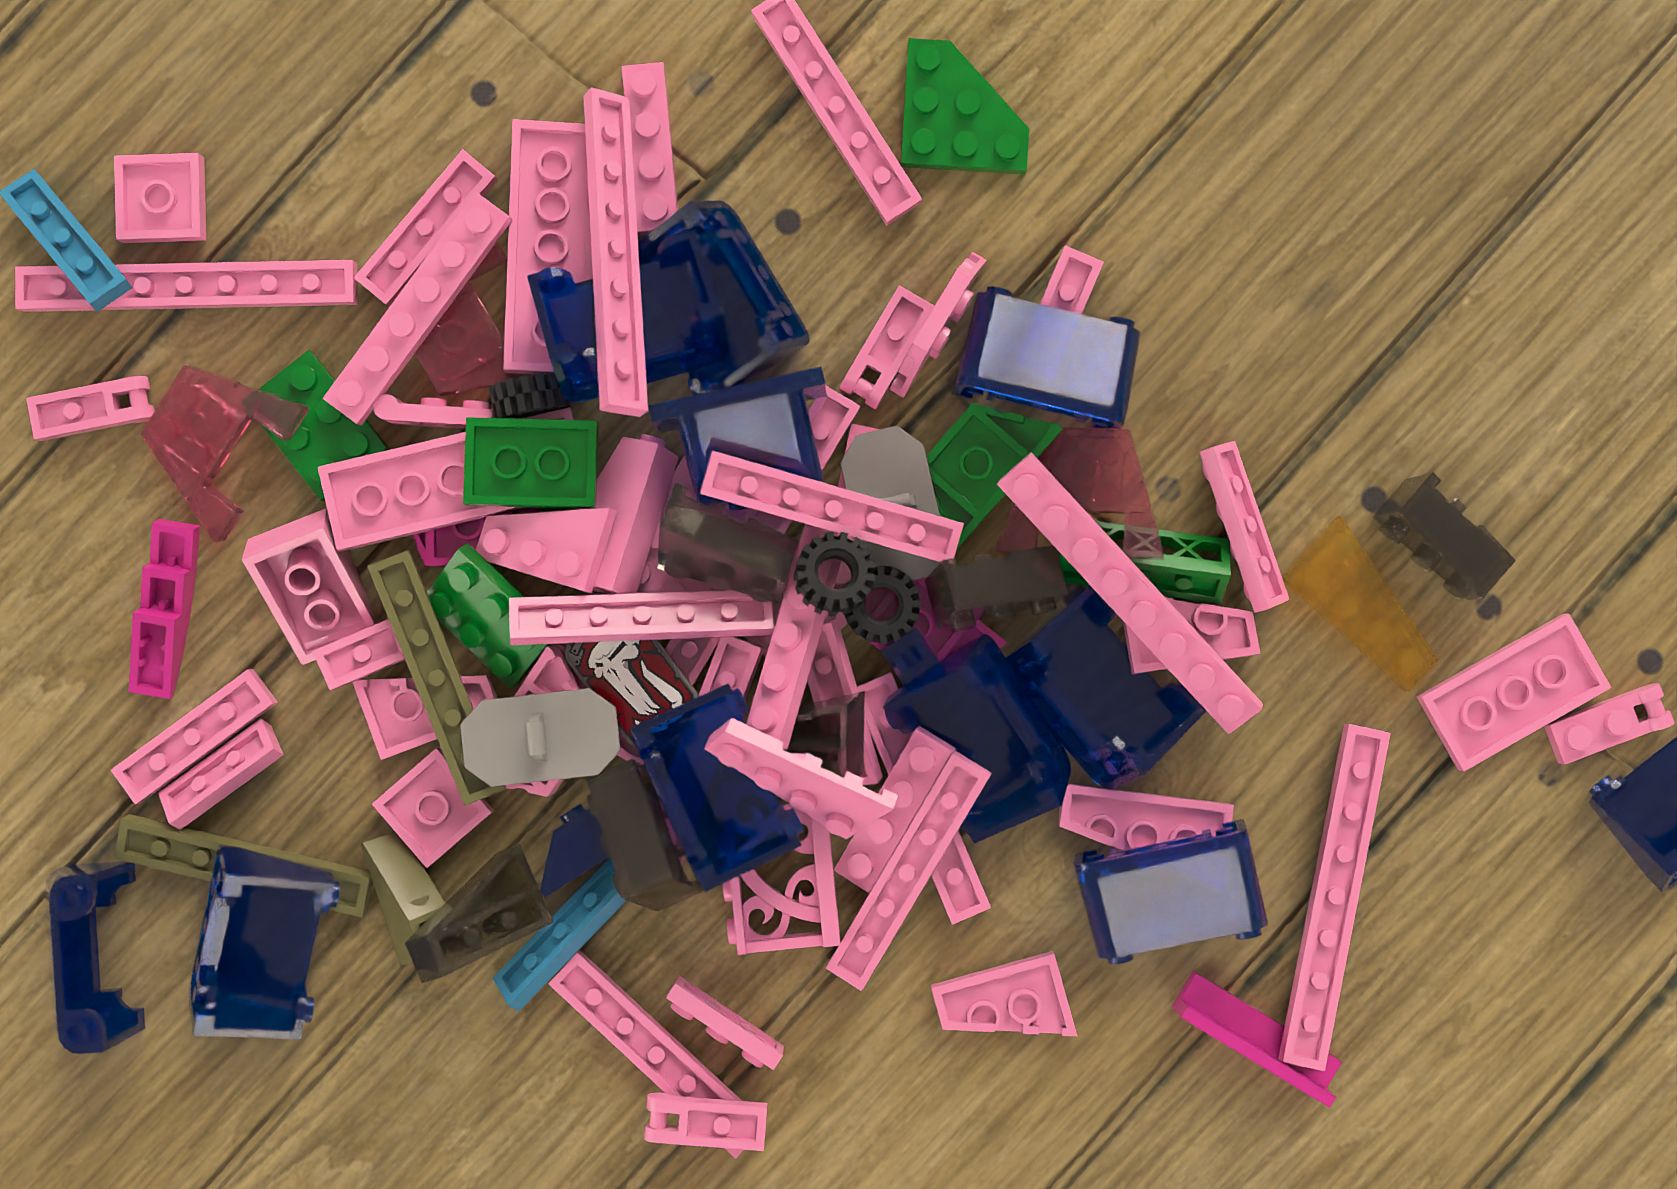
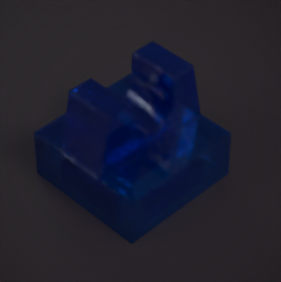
(910, 656)

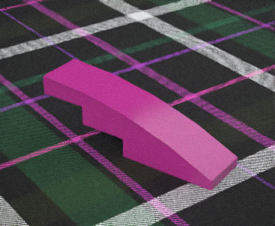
(164, 609)

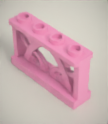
(817, 907)

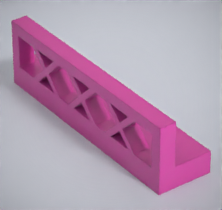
(1249, 1034)

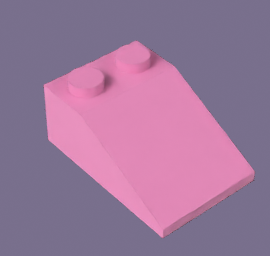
(308, 584)

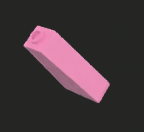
(635, 486)

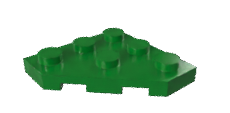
(957, 116)

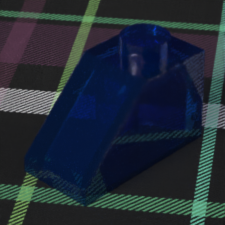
(572, 849)

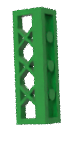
(1178, 575)

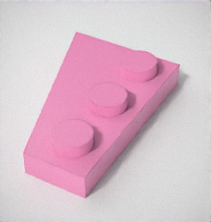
(550, 545)
(1225, 629)
(398, 714)
(1008, 997)

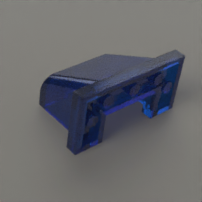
(748, 421)

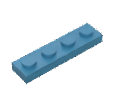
(65, 240)
(561, 939)

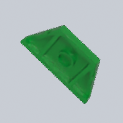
(977, 455)

